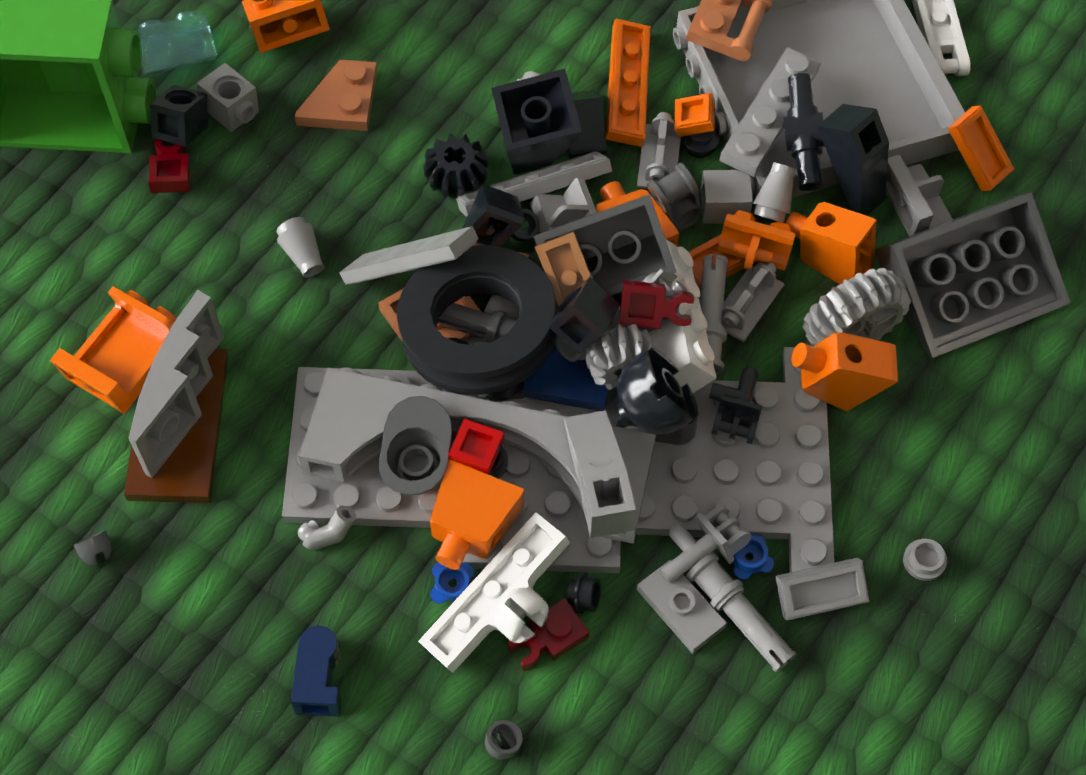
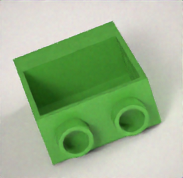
(70, 77)

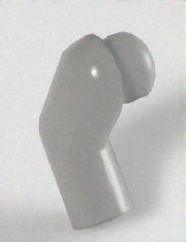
(330, 534)

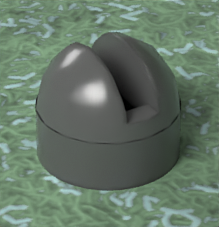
(93, 545)
(509, 736)

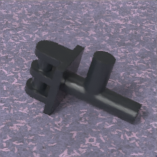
(735, 411)

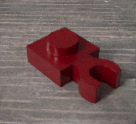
(169, 169)
(646, 305)
(557, 636)

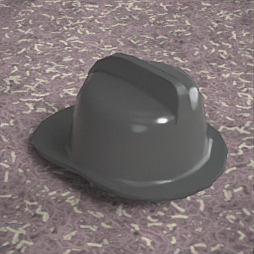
(415, 445)

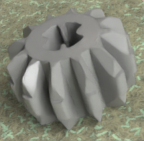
(613, 351)

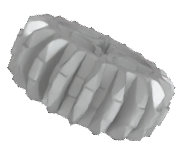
(859, 306)

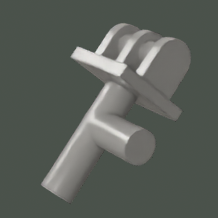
(713, 539)

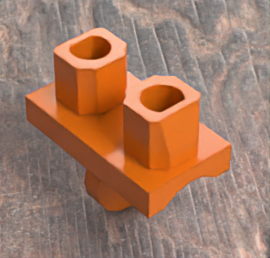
(756, 241)

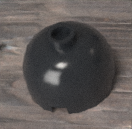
(653, 396)

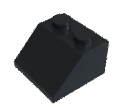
(537, 119)

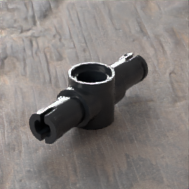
(802, 132)

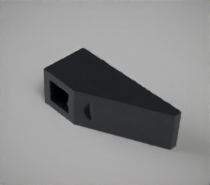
(858, 155)

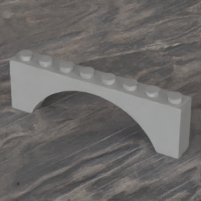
(354, 409)

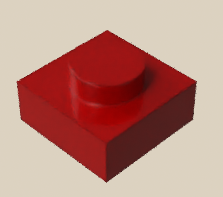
(476, 446)

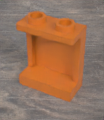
(119, 351)

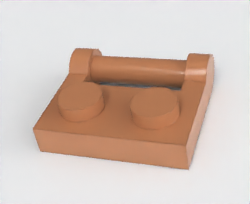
(714, 22)

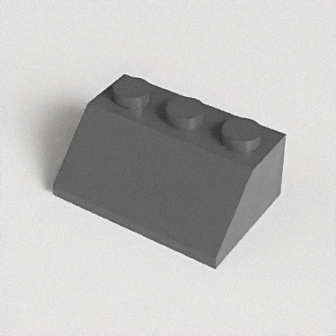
(619, 243)

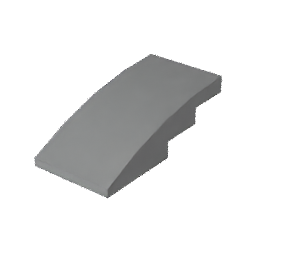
(176, 377)

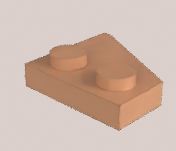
(341, 98)

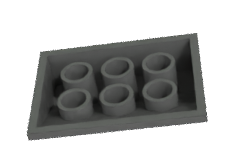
(976, 274)

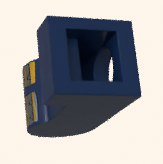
(316, 658)

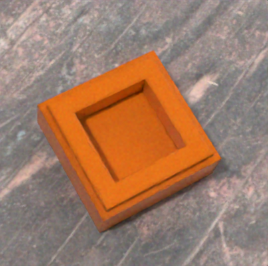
(694, 115)

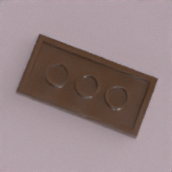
(191, 466)

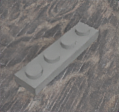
(764, 118)

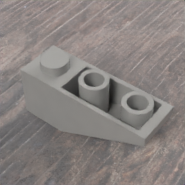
(600, 474)

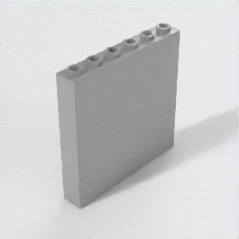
(867, 57)

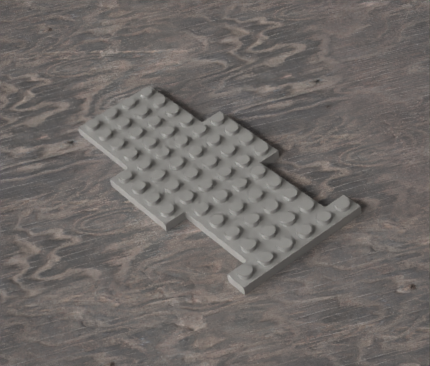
(769, 486)

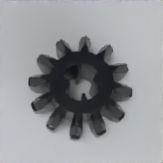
(455, 165)

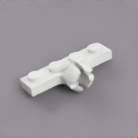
(499, 596)

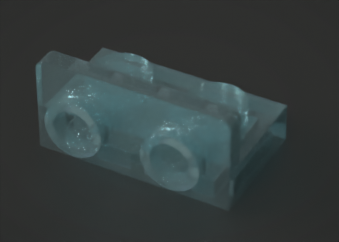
(176, 43)

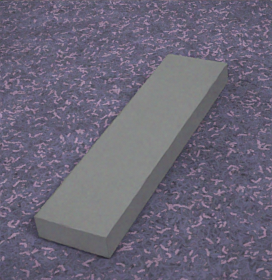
(546, 179)
(410, 256)

